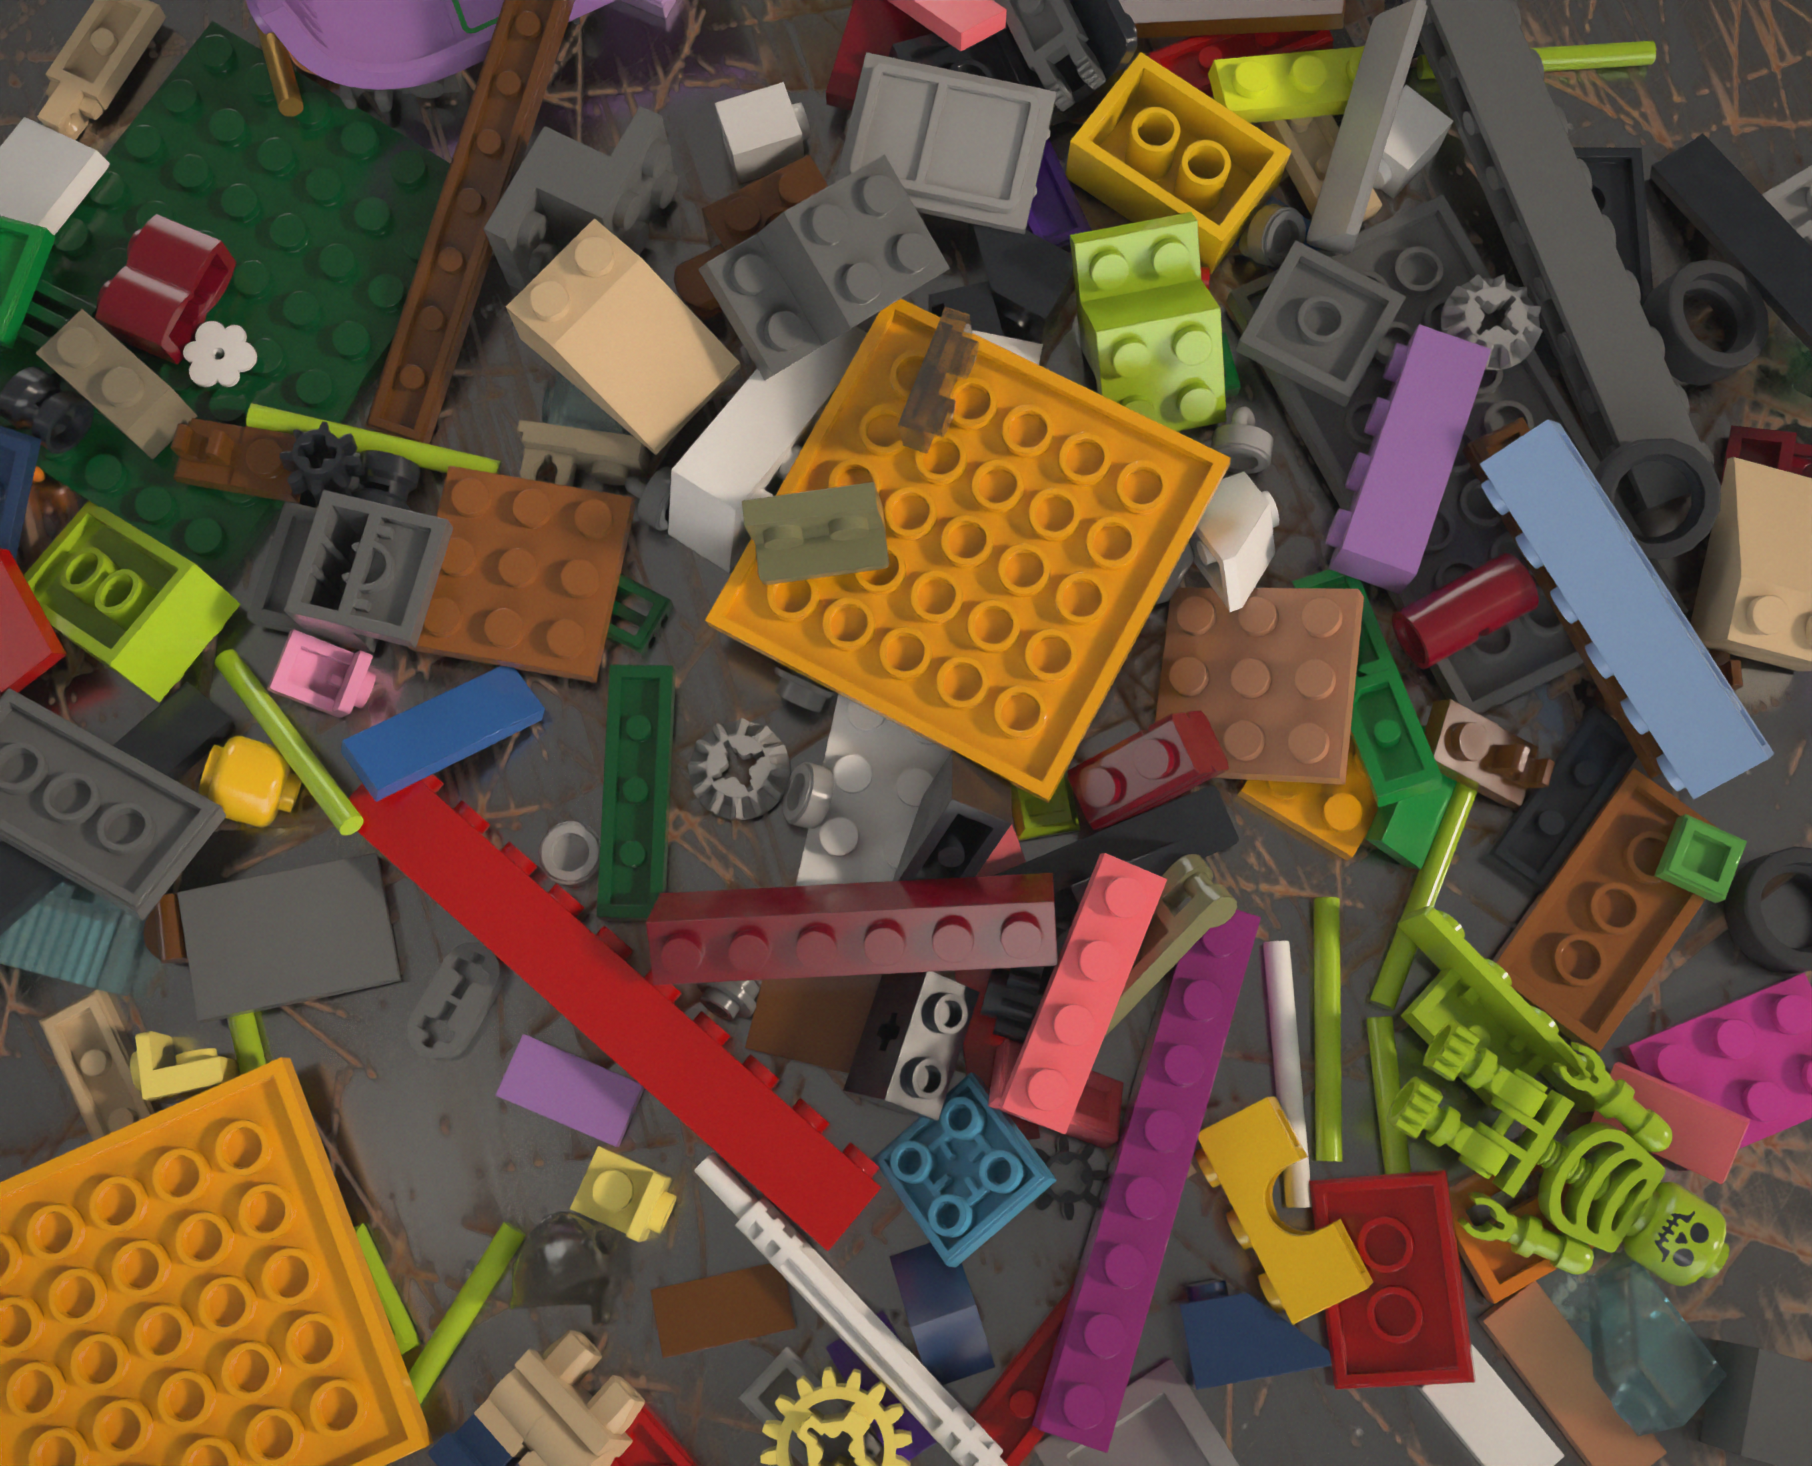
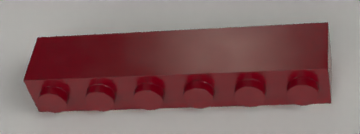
(853, 929)

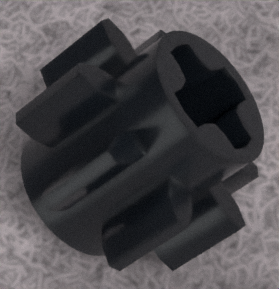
(308, 458)
(1013, 999)
(1083, 1175)

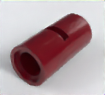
(1464, 610)

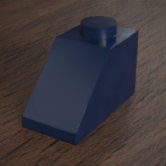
(1237, 1338)

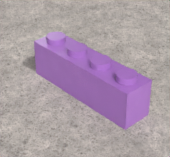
(1408, 458)

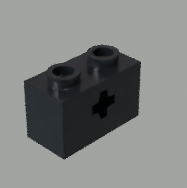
(912, 1042)

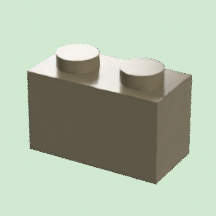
(116, 383)

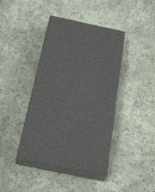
(95, 808)

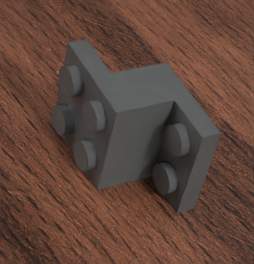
(570, 184)
(824, 267)
(351, 572)

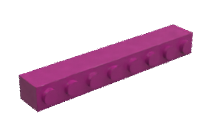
(1144, 1188)

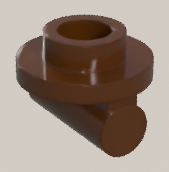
(165, 932)

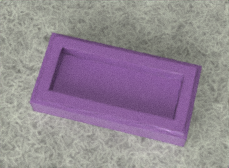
(570, 1090)

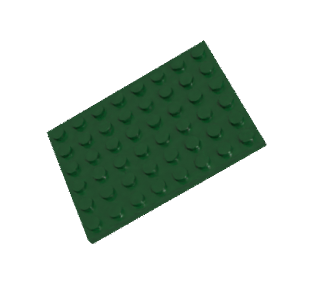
(324, 246)

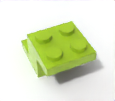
(1151, 321)

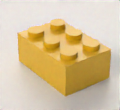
(1172, 151)

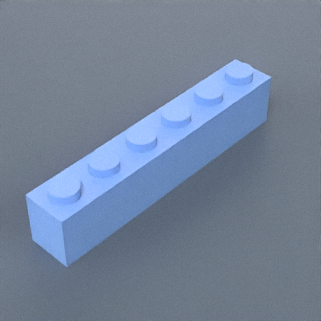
(1625, 611)

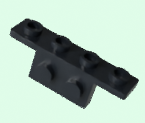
(1149, 841)

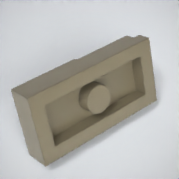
(604, 455)

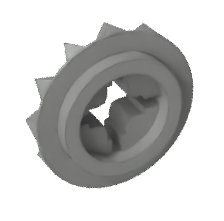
(1463, 319)
(728, 796)

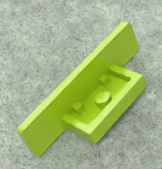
(1482, 999)

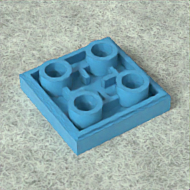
(964, 1171)

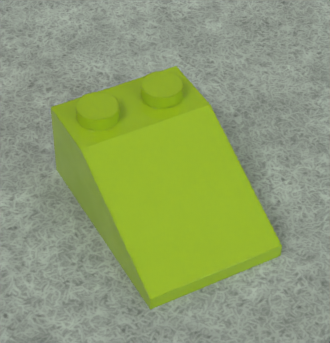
(128, 599)

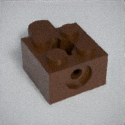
(739, 218)

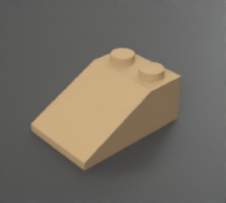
(622, 336)
(1759, 568)

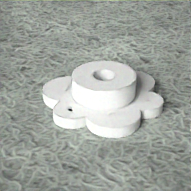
(211, 344)

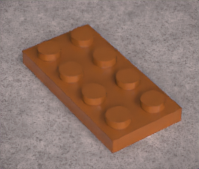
(1603, 917)

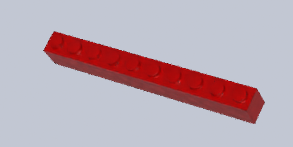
(620, 1009)

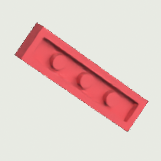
(1082, 993)

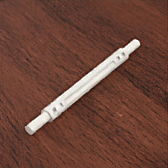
(852, 1320)

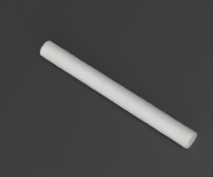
(1287, 1064)

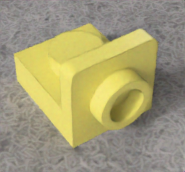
(164, 1081)
(625, 1195)

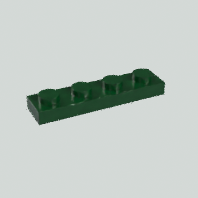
(636, 791)

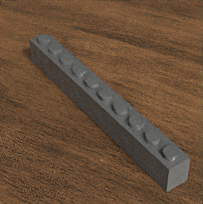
(1559, 240)

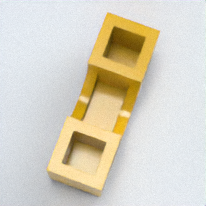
(1301, 1267)

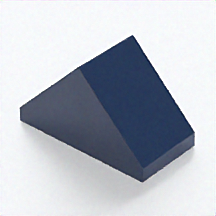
(941, 1314)

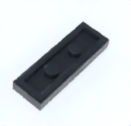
(1557, 816)

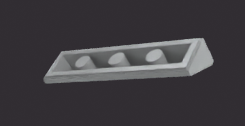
(1365, 127)

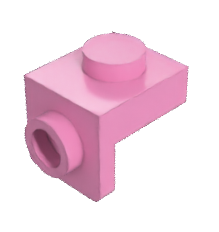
(322, 675)

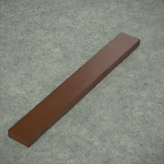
(456, 244)

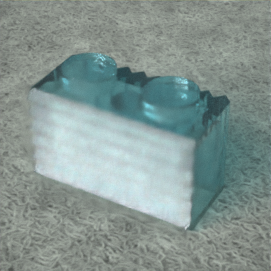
(77, 941)

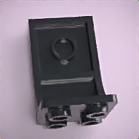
(998, 57)

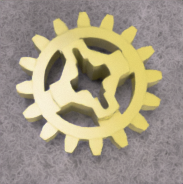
(855, 1421)

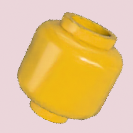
(249, 781)

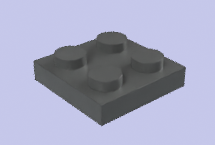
(1320, 323)

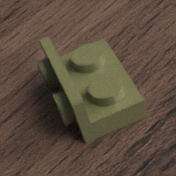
(817, 533)

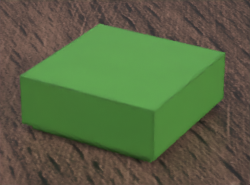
(1700, 858)

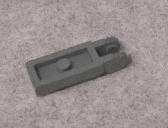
(1047, 34)

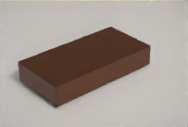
(722, 1309)

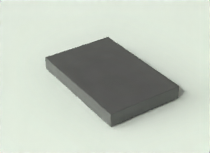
(288, 937)

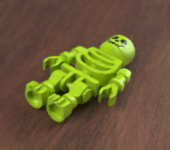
(1655, 1220)

